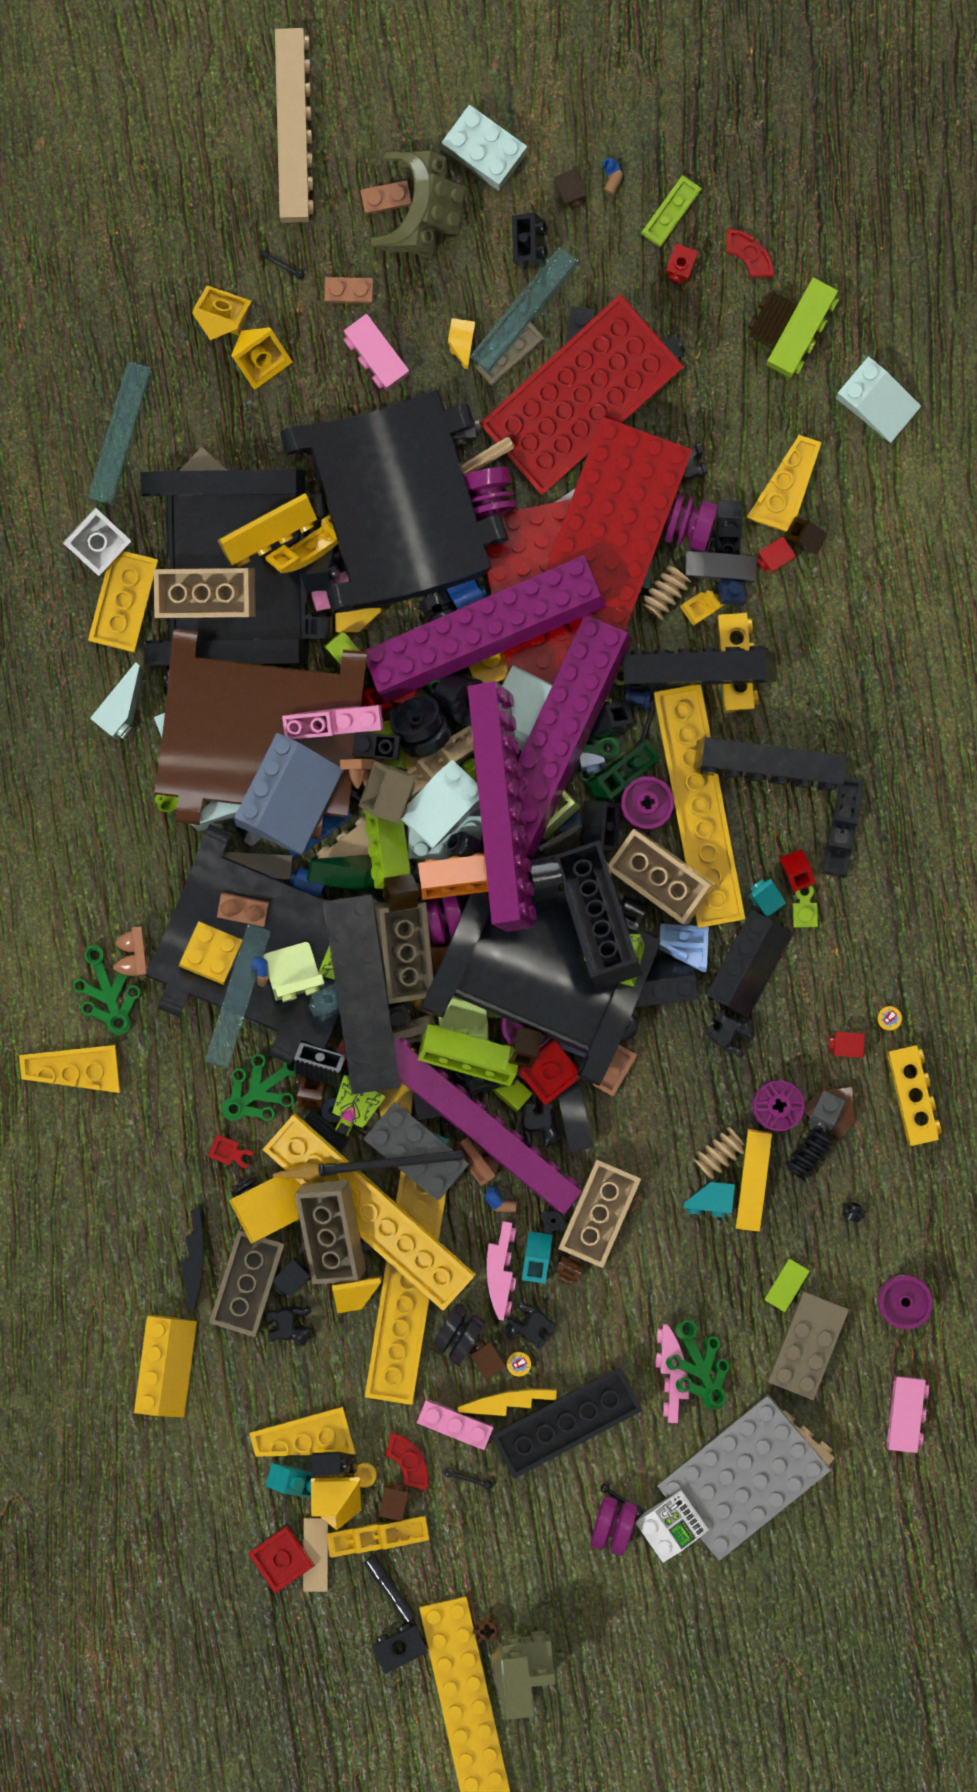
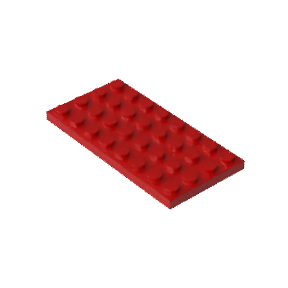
(597, 374)
(620, 512)
(523, 556)

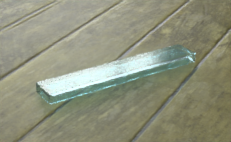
(524, 309)
(119, 433)
(237, 997)

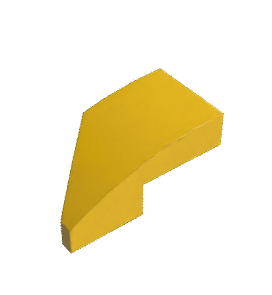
(461, 339)
(701, 606)
(356, 620)

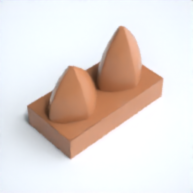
(359, 769)
(243, 909)
(137, 963)
(481, 1168)

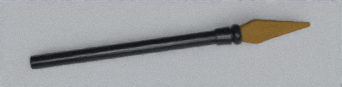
(311, 1170)

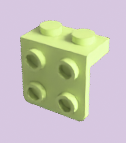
(293, 972)
(465, 1018)

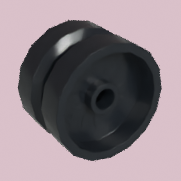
(420, 726)
(460, 1336)

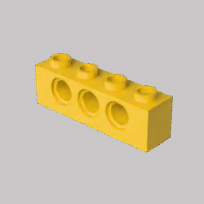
(728, 625)
(914, 1133)

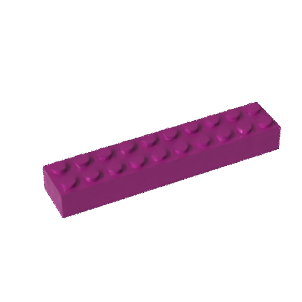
(484, 628)
(568, 720)
(501, 807)

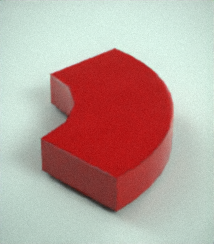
(750, 252)
(410, 1461)

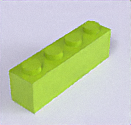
(802, 327)
(386, 848)
(467, 1054)

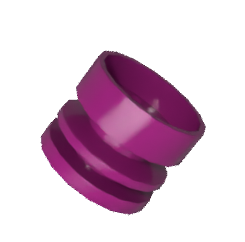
(487, 489)
(691, 522)
(766, 1097)

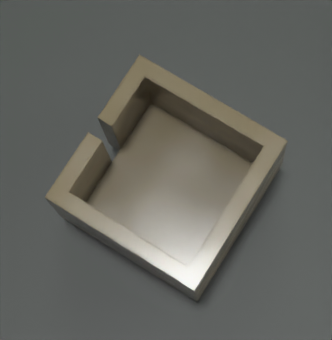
(387, 792)

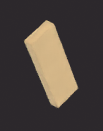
(316, 1547)

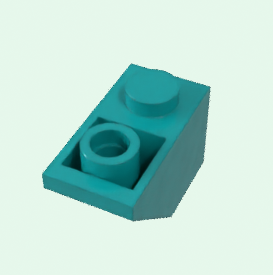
(766, 897)
(712, 1197)
(537, 1257)
(289, 1480)

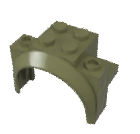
(434, 205)
(518, 1667)

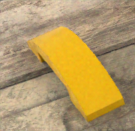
(306, 550)

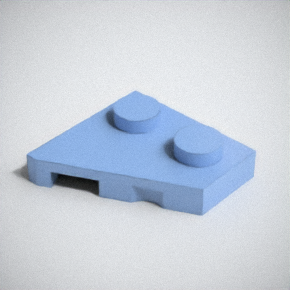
(686, 944)

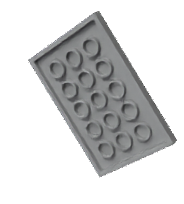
(746, 1475)

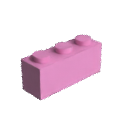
(375, 353)
(907, 1414)
(455, 1424)

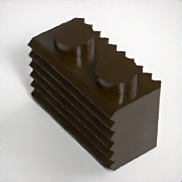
(771, 320)

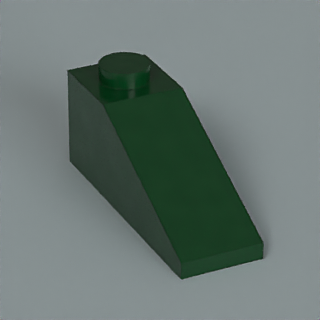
(622, 771)
(343, 872)

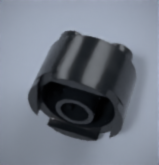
(454, 698)
(546, 881)

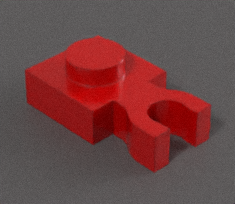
(227, 1150)

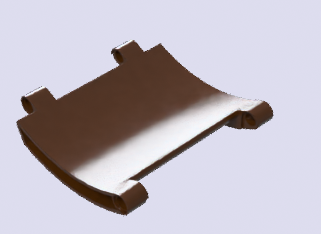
(227, 715)

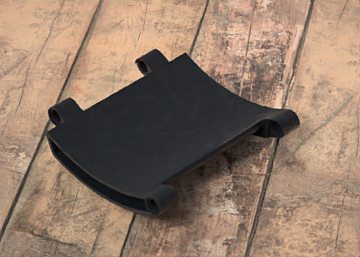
(398, 501)
(208, 507)
(292, 918)
(540, 979)

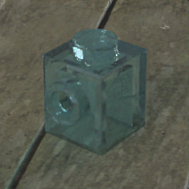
(324, 1003)

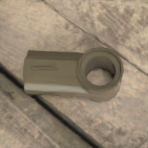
(413, 1031)

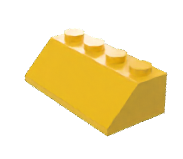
(268, 529)
(165, 1366)

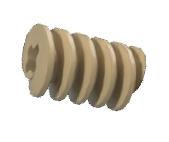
(665, 592)
(720, 1153)

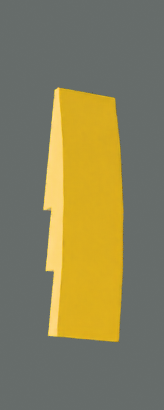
(753, 1180)
(497, 1403)
(377, 1536)

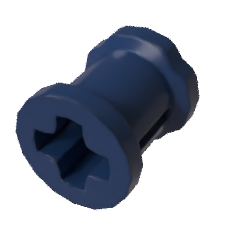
(637, 697)

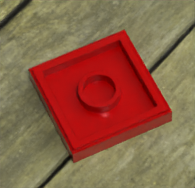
(551, 1072)
(281, 1559)

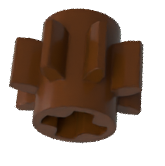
(569, 1269)
(492, 1624)

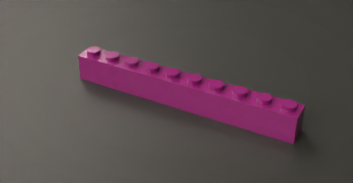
(485, 1130)

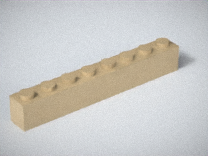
(292, 125)

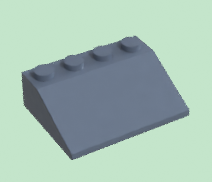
(288, 794)

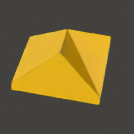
(220, 312)
(259, 355)
(354, 1295)
(335, 1499)

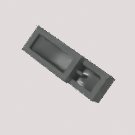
(719, 565)

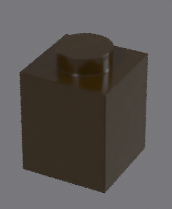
(570, 189)
(805, 535)
(401, 892)
(524, 1047)

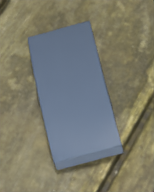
(591, 763)

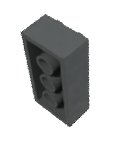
(403, 1135)

